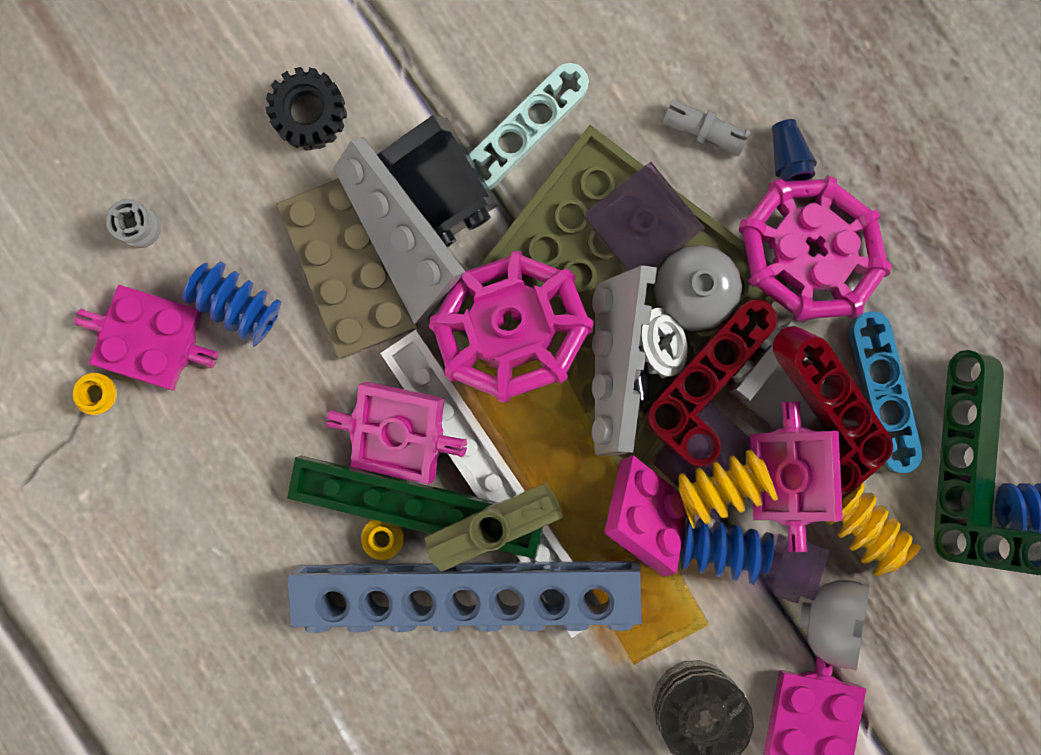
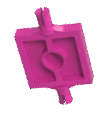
(146, 338)
(397, 432)
(804, 475)
(814, 714)

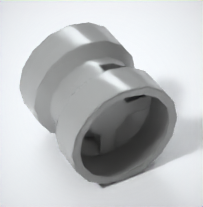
(141, 230)

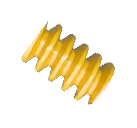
(726, 488)
(875, 532)

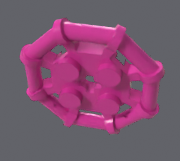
(833, 235)
(519, 346)

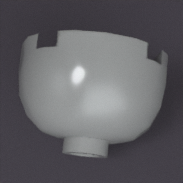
(698, 287)
(836, 622)

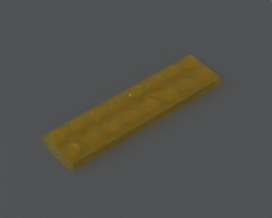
(554, 444)

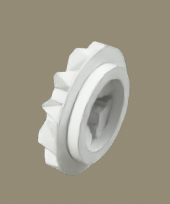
(669, 356)

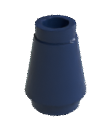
(791, 152)

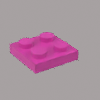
(647, 516)

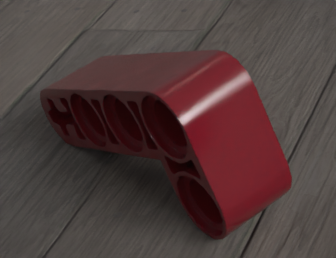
(715, 377)
(836, 403)

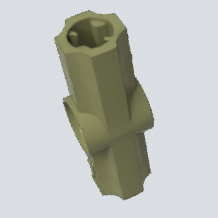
(469, 538)

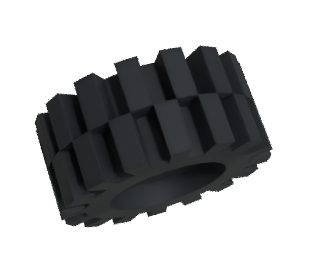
(302, 84)

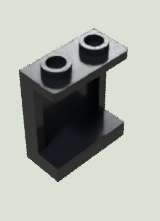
(440, 178)

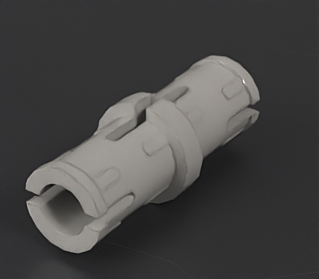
(705, 127)

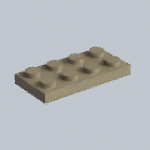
(344, 270)

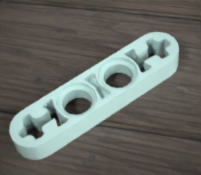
(522, 125)

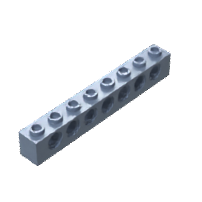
(317, 613)

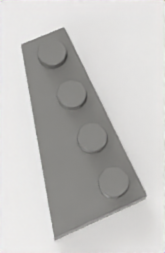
(404, 240)
(618, 359)

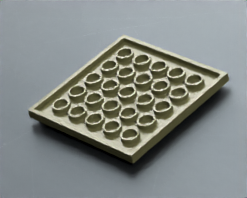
(558, 235)

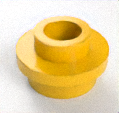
(82, 393)
(378, 552)

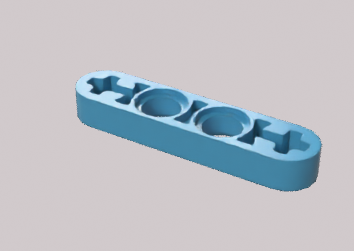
(892, 390)

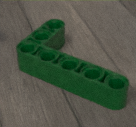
(979, 476)

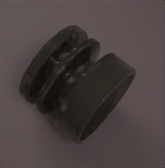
(693, 689)

